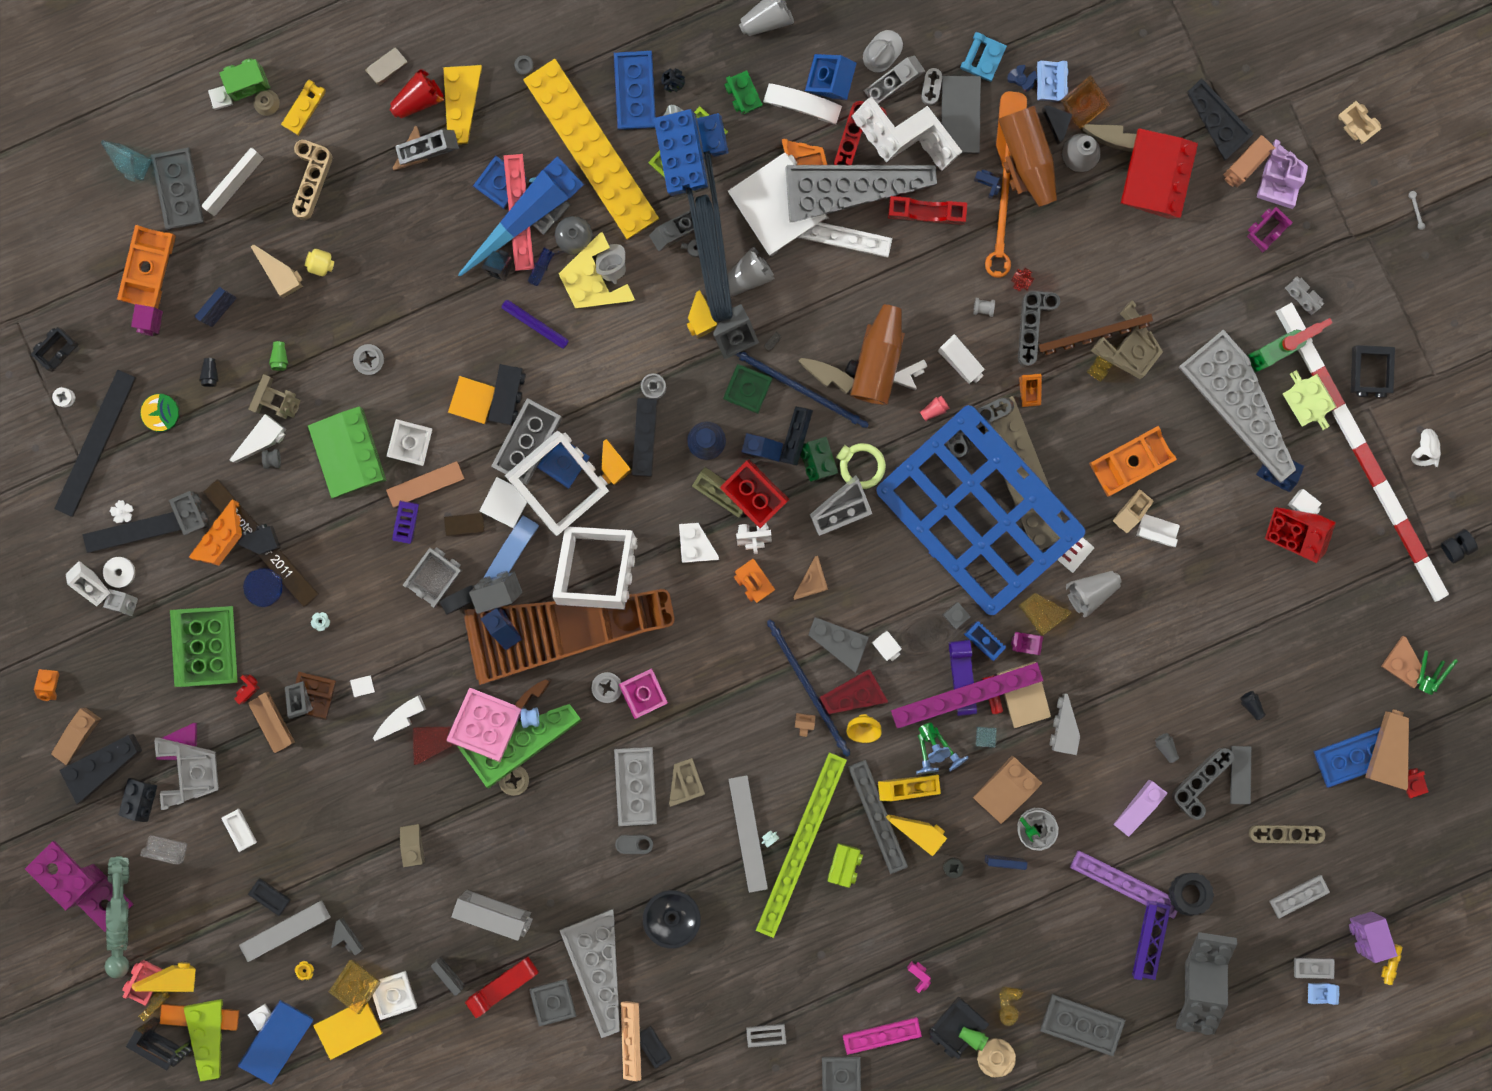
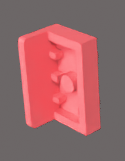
(140, 972)

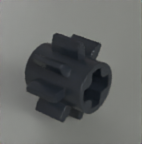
(673, 80)

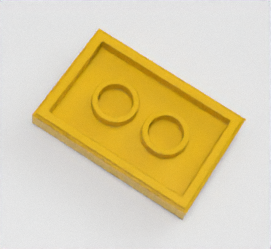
(347, 1030)

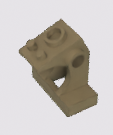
(265, 395)

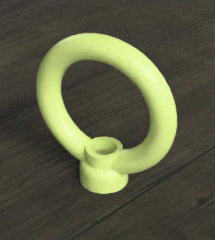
(845, 455)

